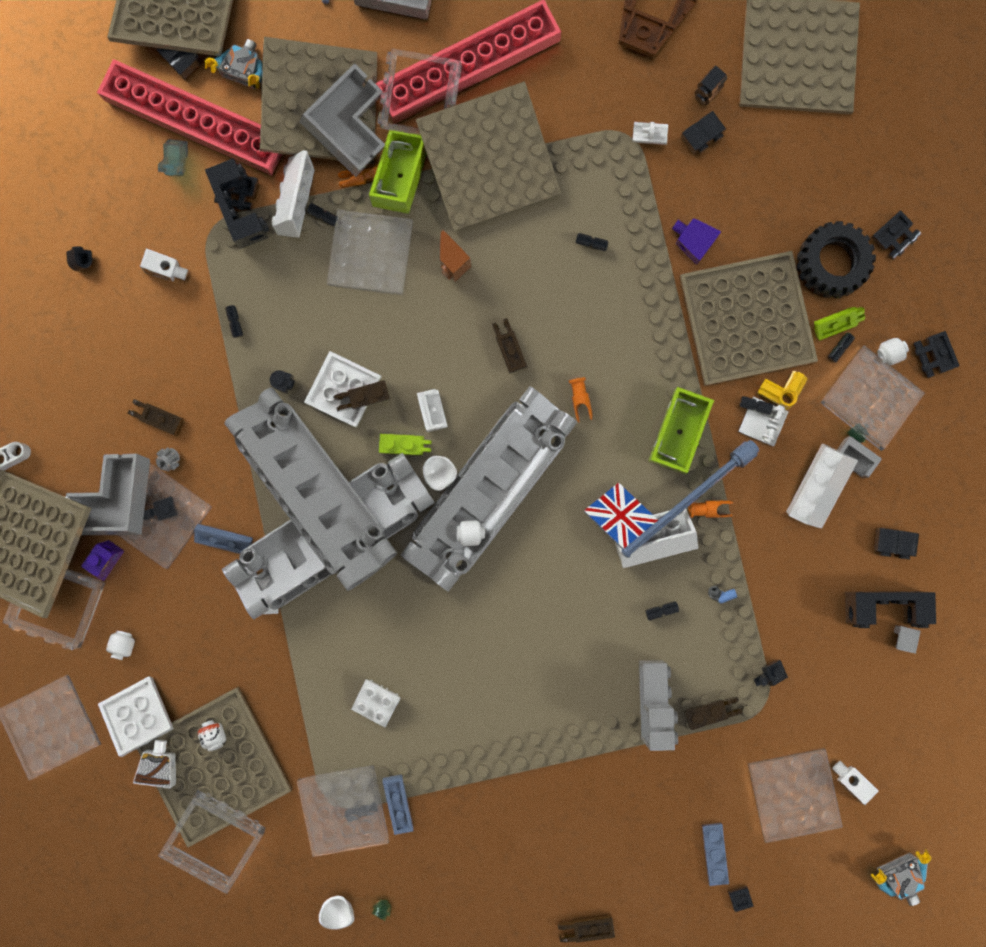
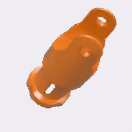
(365, 176)
(580, 396)
(707, 509)

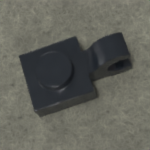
(162, 509)
(773, 674)

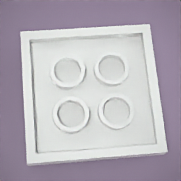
(336, 377)
(135, 716)

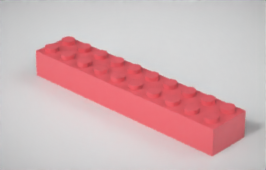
(481, 57)
(186, 115)

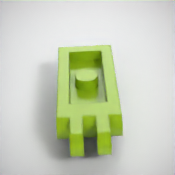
(839, 322)
(403, 444)

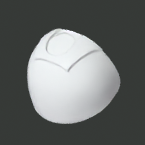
(439, 472)
(336, 913)

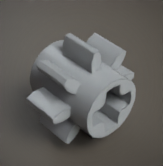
(167, 459)

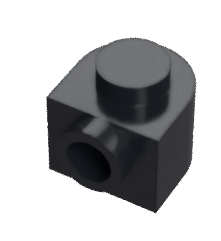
(79, 258)
(282, 381)

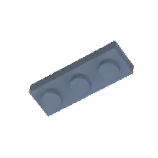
(221, 539)
(398, 804)
(715, 854)

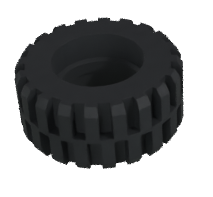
(849, 239)

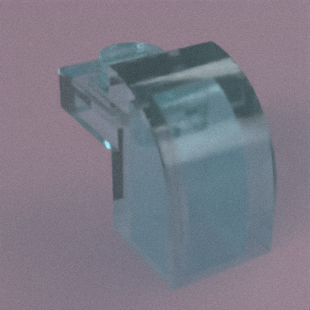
(174, 158)

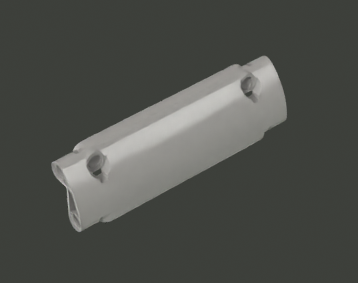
(489, 486)
(310, 489)
(293, 562)

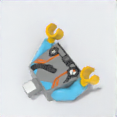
(239, 65)
(904, 876)

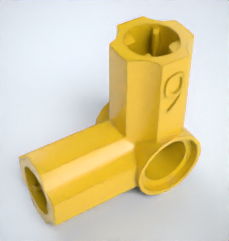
(791, 389)

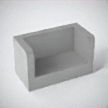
(866, 458)

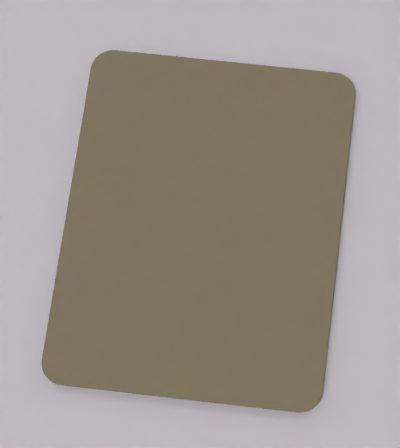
(546, 628)

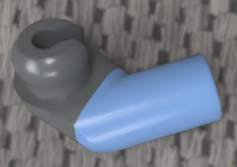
(720, 596)

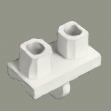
(650, 133)

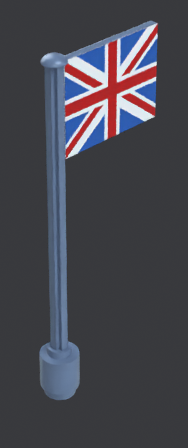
(632, 524)

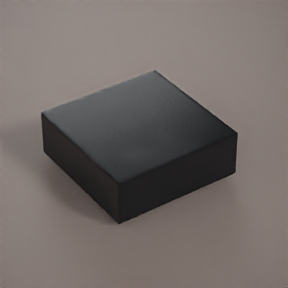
(740, 899)

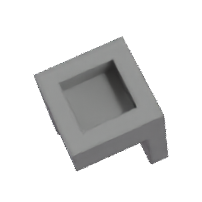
(907, 639)

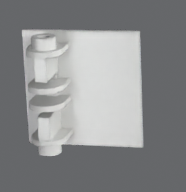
(764, 426)
(376, 703)

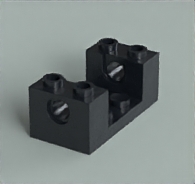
(225, 179)
(918, 607)

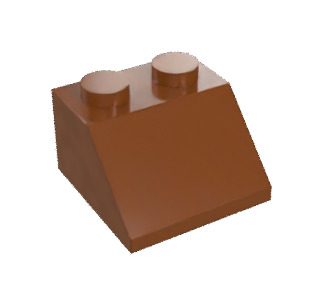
(452, 258)

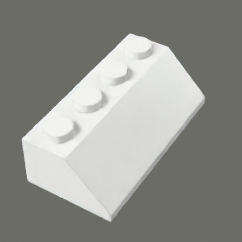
(293, 195)
(821, 486)
(672, 539)

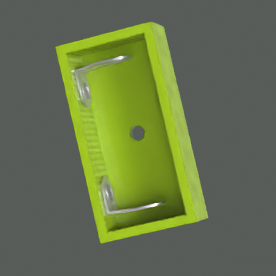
(404, 156)
(688, 413)

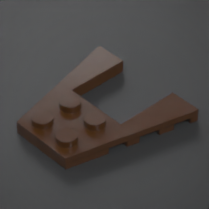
(648, 33)

